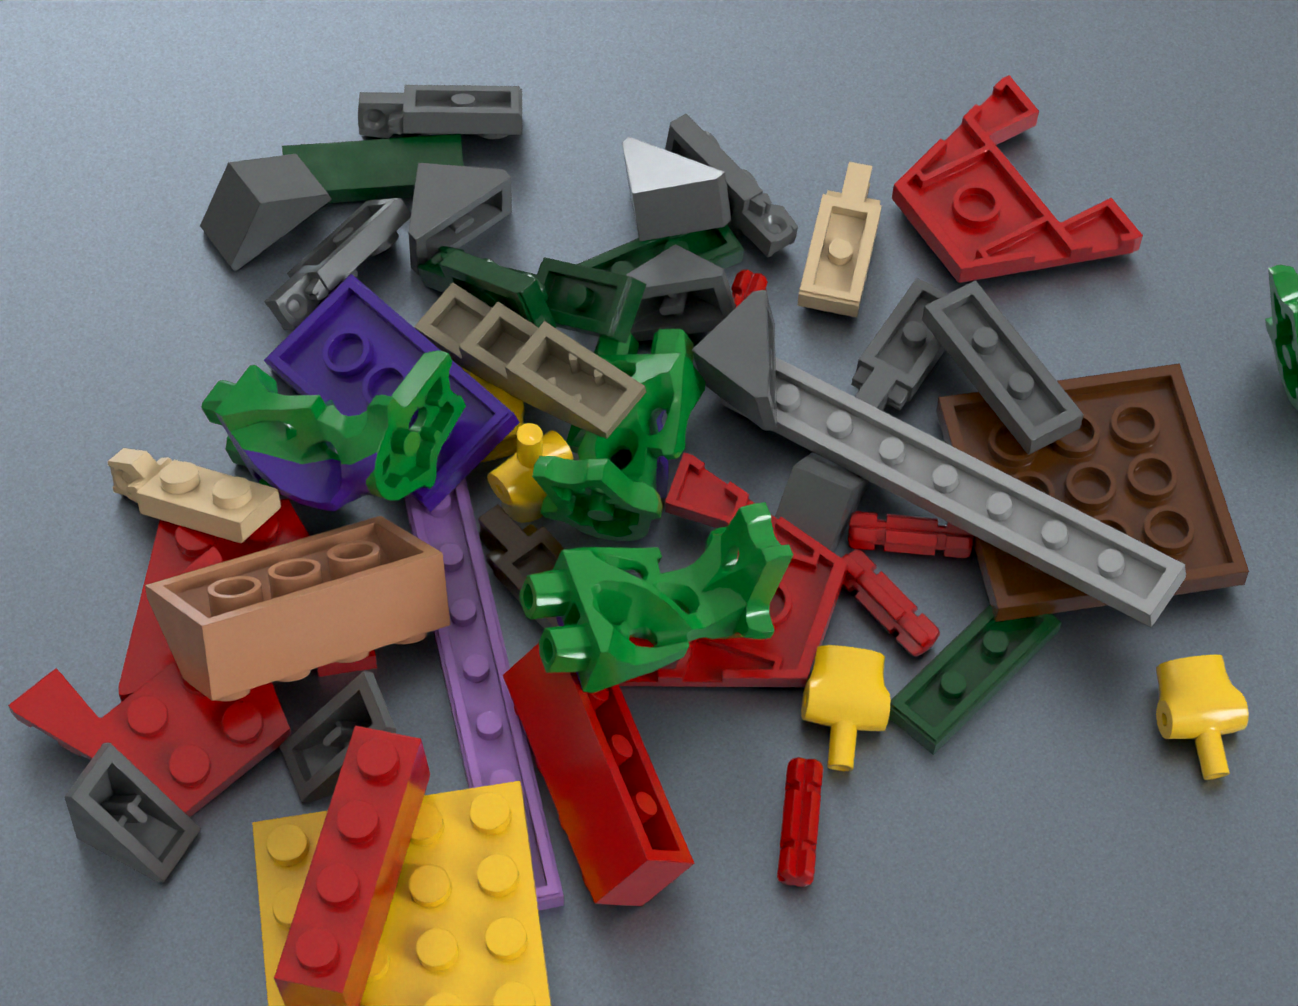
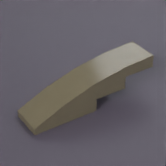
(531, 361)

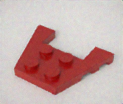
(985, 214)
(172, 552)
(797, 610)
(165, 727)

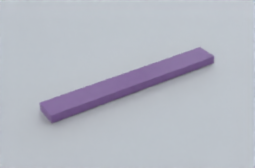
(472, 667)

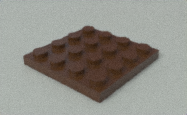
(1129, 465)

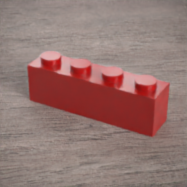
(599, 783)
(354, 871)

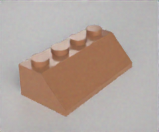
(300, 607)

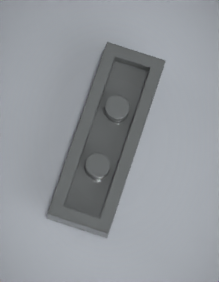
(1002, 367)

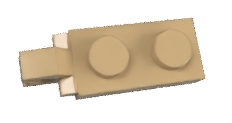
(841, 246)
(193, 495)

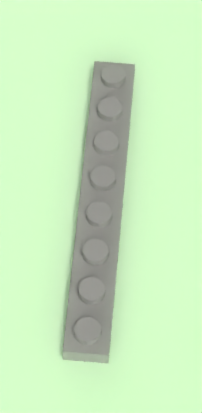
(975, 496)

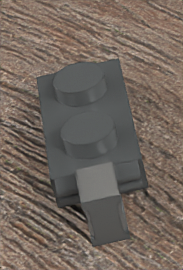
(442, 110)
(750, 209)
(319, 273)
(899, 352)

